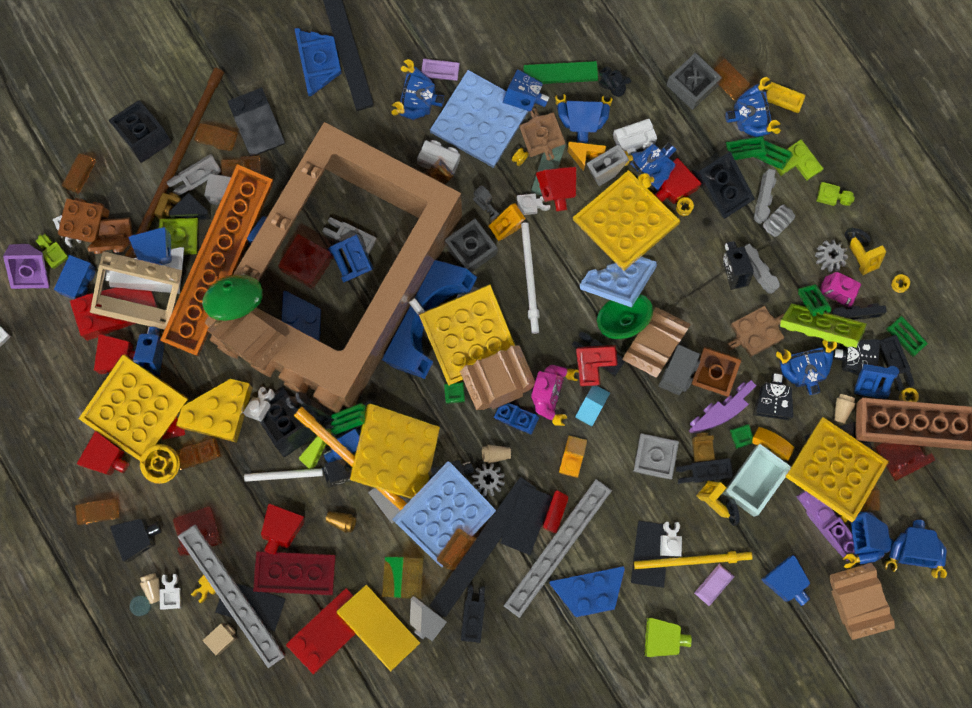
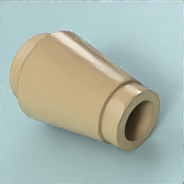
(843, 408)
(495, 453)
(151, 587)

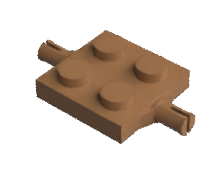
(542, 134)
(756, 331)

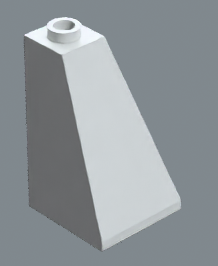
(126, 281)

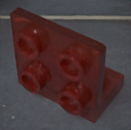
(903, 458)
(204, 521)

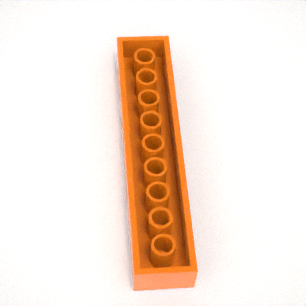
(217, 256)

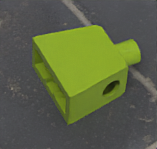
(664, 638)

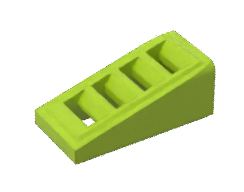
(312, 454)

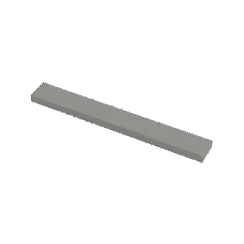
(557, 548)
(231, 596)

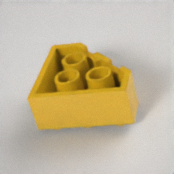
(217, 411)

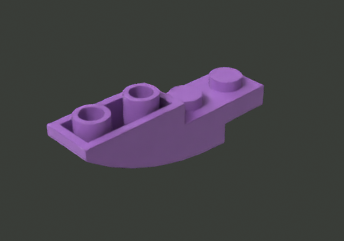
(719, 414)
(828, 524)

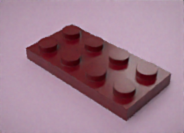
(294, 573)

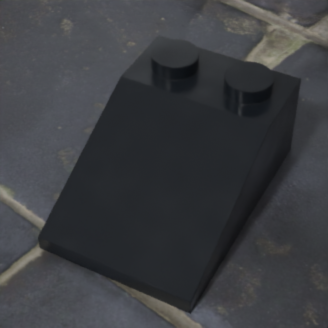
(256, 122)
(140, 131)
(723, 183)
(283, 427)

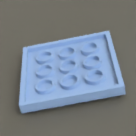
(478, 119)
(441, 509)

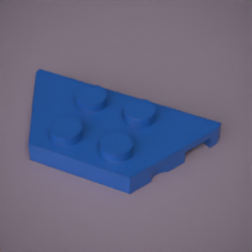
(318, 59)
(301, 315)
(590, 592)

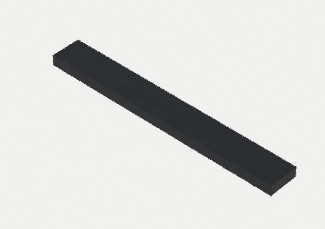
(348, 54)
(477, 553)

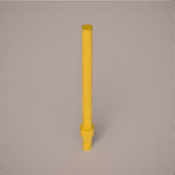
(730, 557)

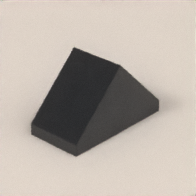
(189, 208)

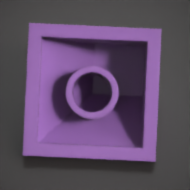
(25, 267)

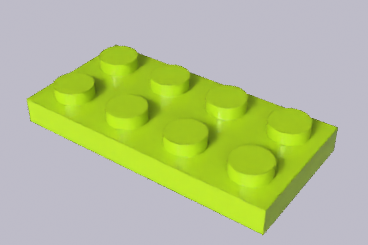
(825, 326)

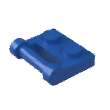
(355, 255)
(870, 378)

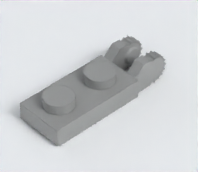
(195, 175)
(764, 197)
(346, 231)
(761, 271)

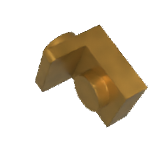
(165, 205)
(703, 448)

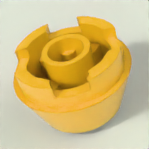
(159, 463)

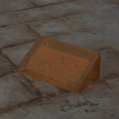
(732, 81)
(440, 172)
(78, 173)
(456, 549)

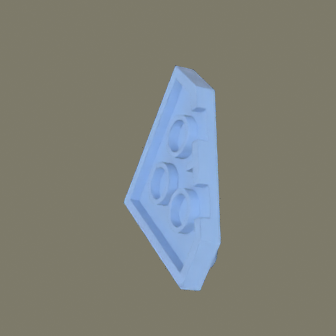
(619, 284)

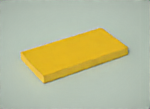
(378, 627)

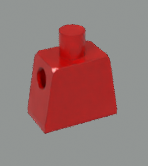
(558, 185)
(679, 185)
(109, 353)
(103, 456)
(280, 528)

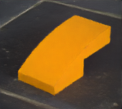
(777, 444)

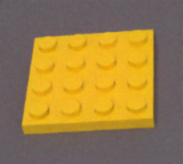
(626, 220)
(466, 331)
(133, 408)
(394, 452)
(837, 469)

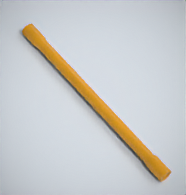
(310, 422)

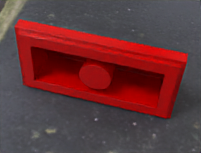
(555, 512)

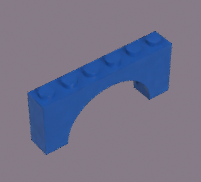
(439, 284)

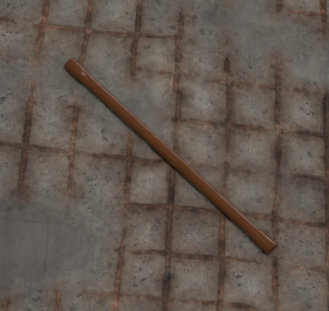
(212, 84)

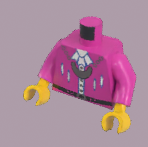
(547, 391)

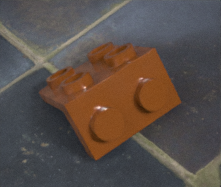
(81, 220)
(112, 235)

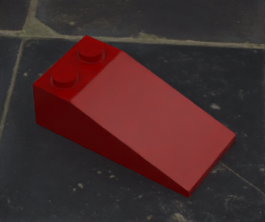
(93, 325)
(322, 635)

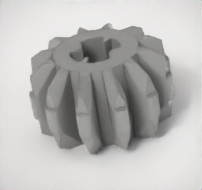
(779, 220)
(837, 252)
(494, 476)

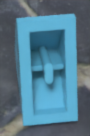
(592, 405)

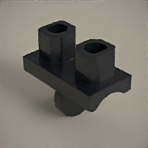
(613, 81)

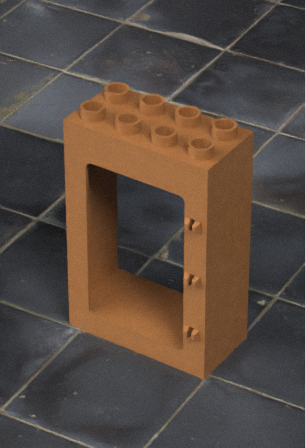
(304, 361)

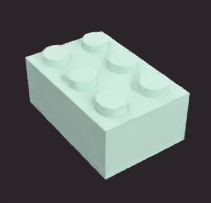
(757, 480)

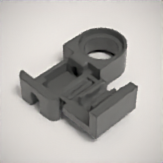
(483, 196)

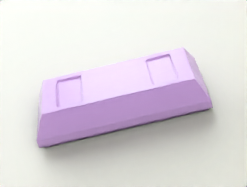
(440, 69)
(714, 584)

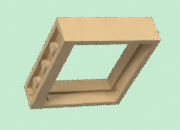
(128, 310)

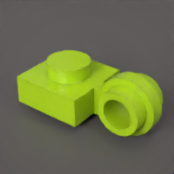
(830, 194)
(54, 253)

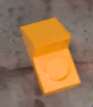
(580, 151)
(507, 222)
(573, 456)

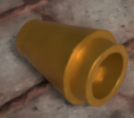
(342, 521)

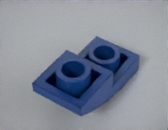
(516, 417)

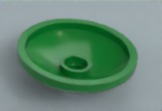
(232, 297)
(622, 321)

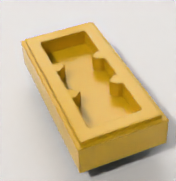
(785, 97)

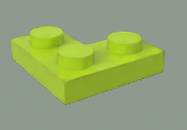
(803, 160)

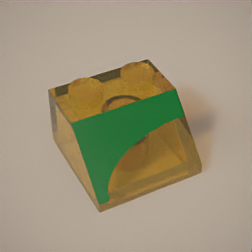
(403, 577)

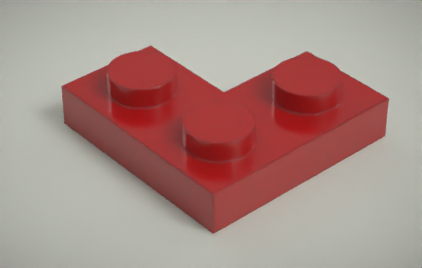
(591, 359)

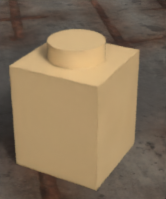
(220, 638)

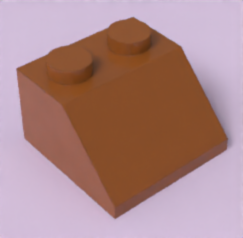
(716, 371)

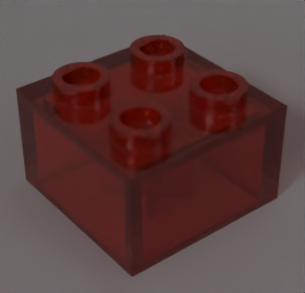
(305, 261)

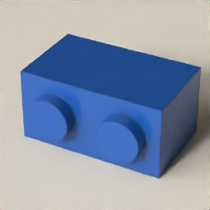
(75, 278)

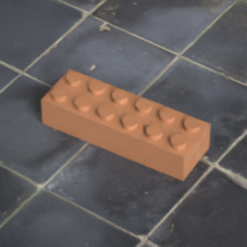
(914, 423)

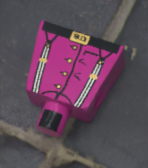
(841, 289)

